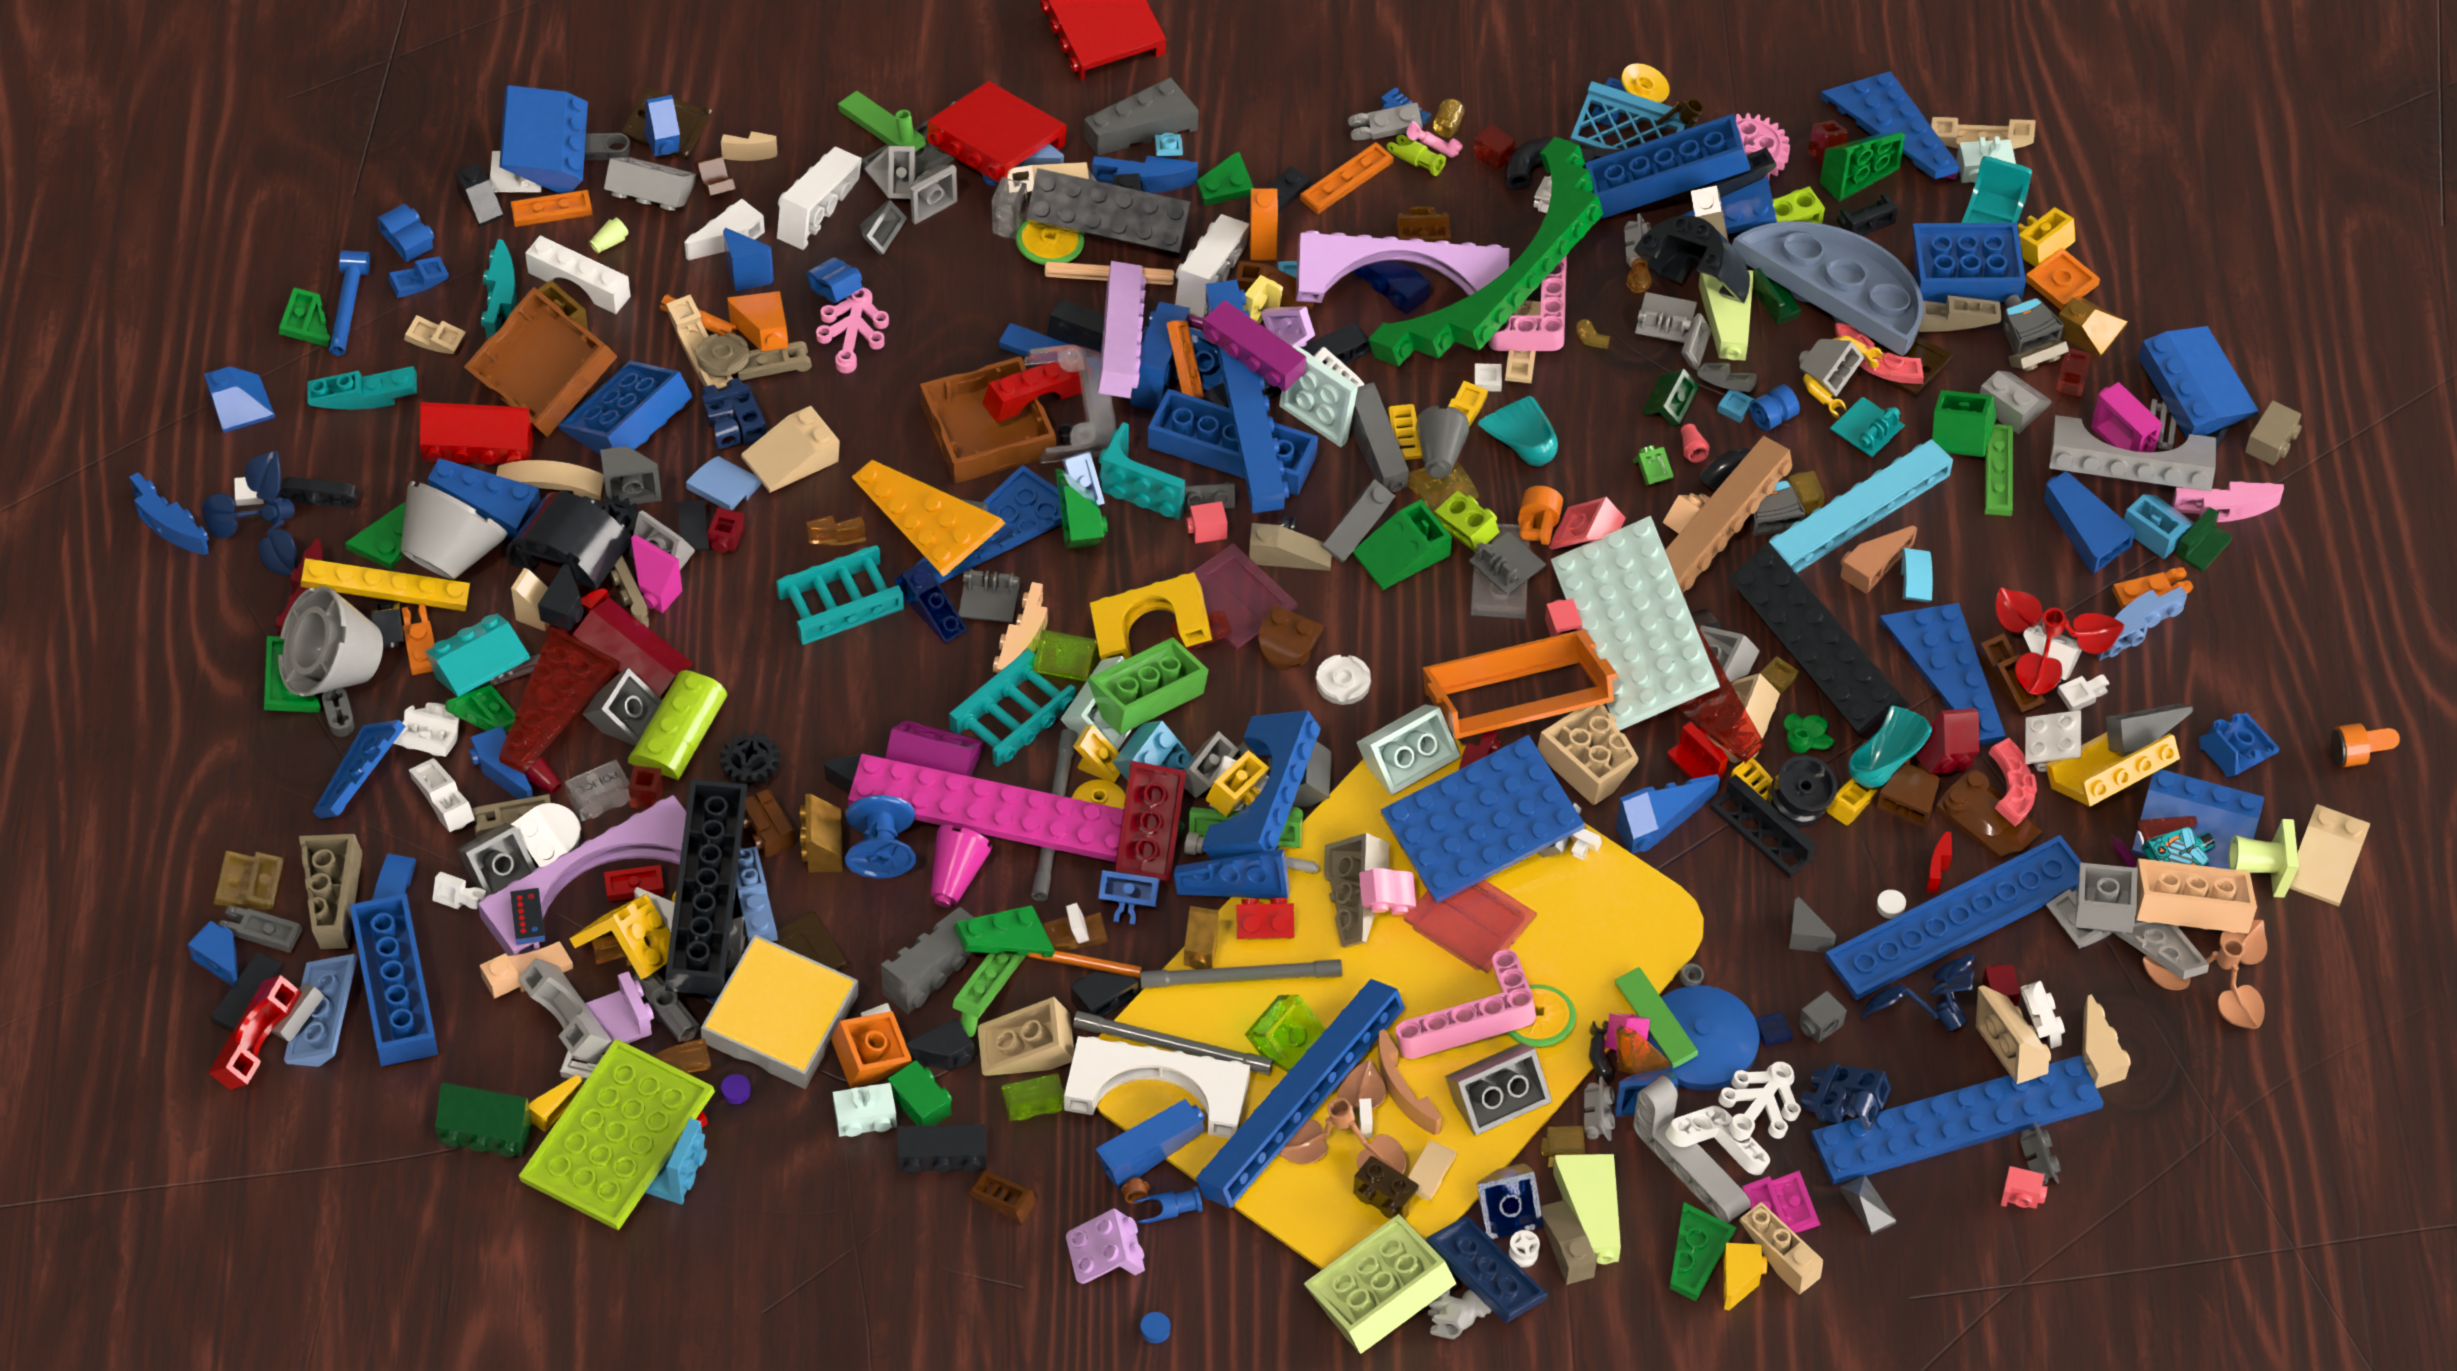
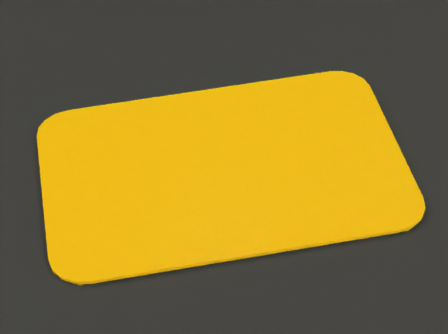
(1589, 929)

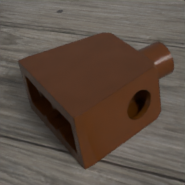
(1910, 794)

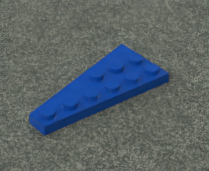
(1885, 107)
(1028, 509)
(1947, 661)

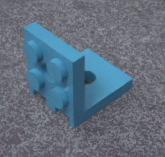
(681, 1167)

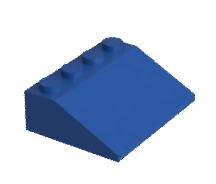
(544, 137)
(1968, 261)
(2196, 380)
(627, 407)
(2217, 808)

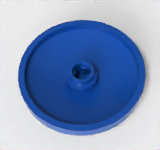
(1720, 1031)

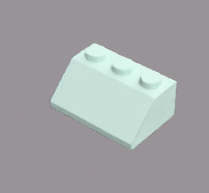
(1085, 712)
(1409, 748)

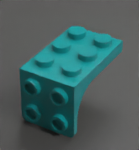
(1998, 192)
(1138, 482)

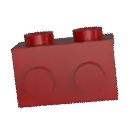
(1698, 754)
(1265, 920)

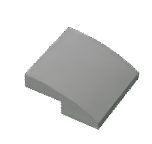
(2064, 911)

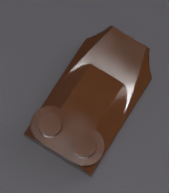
(1971, 808)

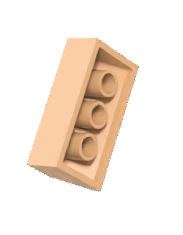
(2194, 896)

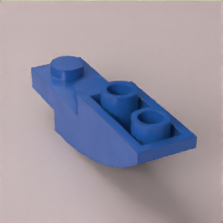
(1156, 174)
(167, 520)

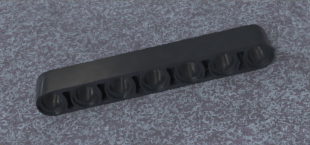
(1345, 344)

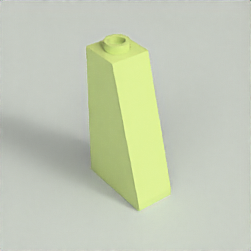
(1726, 318)
(1591, 1193)

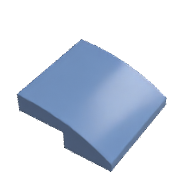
(723, 483)

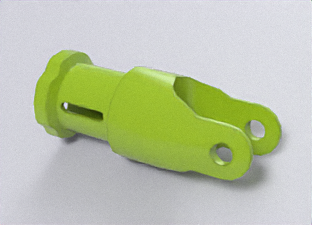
(1417, 154)

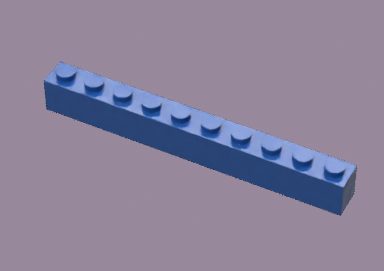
(1249, 415)
(1300, 1093)

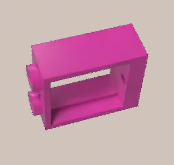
(2132, 413)

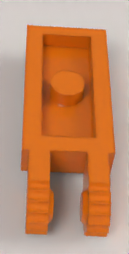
(2160, 583)
(418, 640)

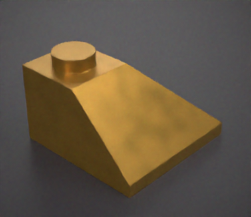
(2090, 326)

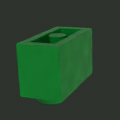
(920, 1096)

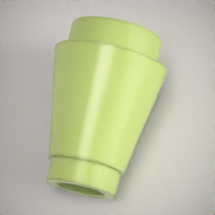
(609, 235)

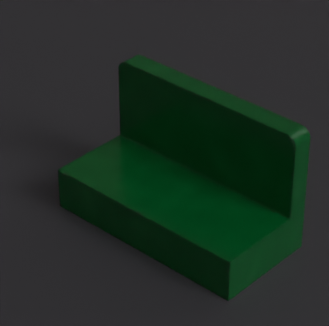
(1775, 298)
(1671, 396)
(2203, 542)

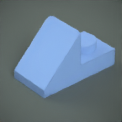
(1083, 471)

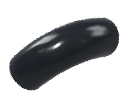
(1522, 161)
(1721, 467)

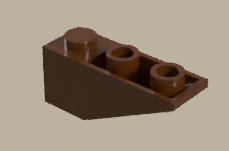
(1250, 271)

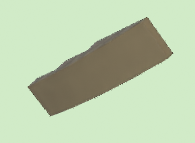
(1959, 314)

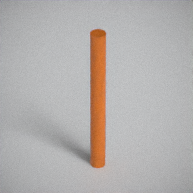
(1091, 963)

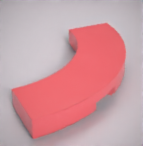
(1892, 366)
(2019, 780)

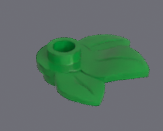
(1807, 733)

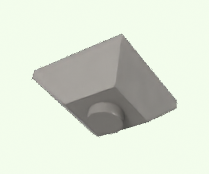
(933, 192)
(1732, 650)

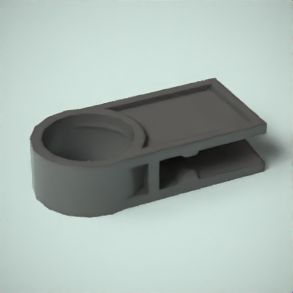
(598, 146)

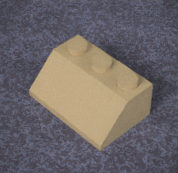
(1759, 701)
(2010, 1036)

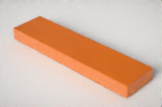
(1346, 178)

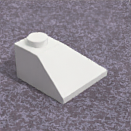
(2061, 648)

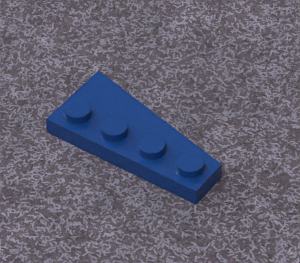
(1238, 876)

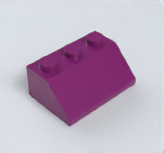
(934, 748)

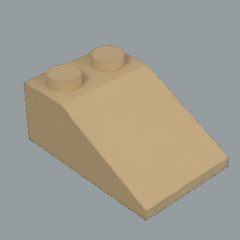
(793, 450)
(2328, 854)
(1027, 1040)

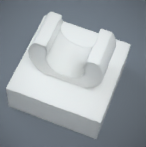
(1583, 841)

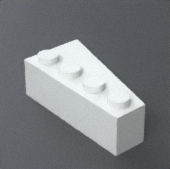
(816, 196)
(1210, 262)

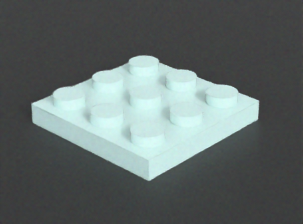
(1322, 400)

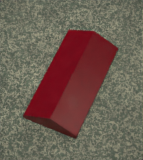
(633, 644)
(1150, 821)

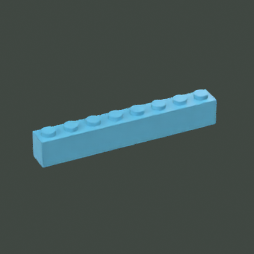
(1863, 505)

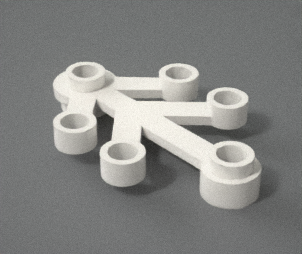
(1778, 1077)

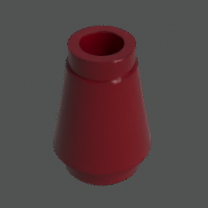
(543, 776)

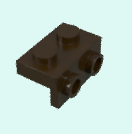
(1384, 1188)

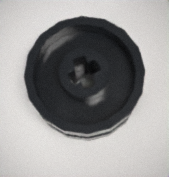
(1802, 790)

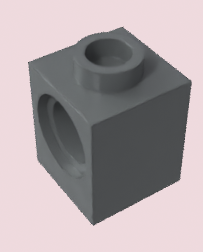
(1822, 1017)

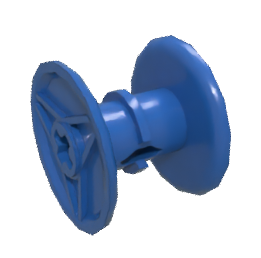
(880, 821)

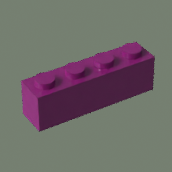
(1254, 346)

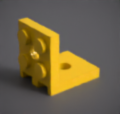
(630, 926)

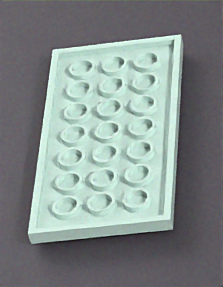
(1637, 621)

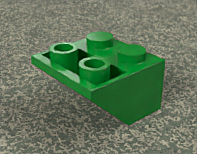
(1964, 422)

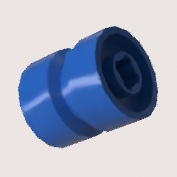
(1775, 406)

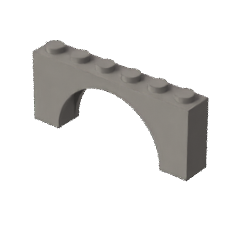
(2186, 466)

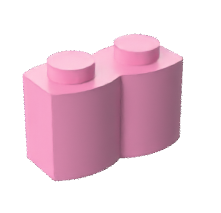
(1387, 890)

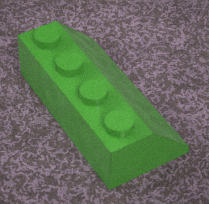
(1147, 685)

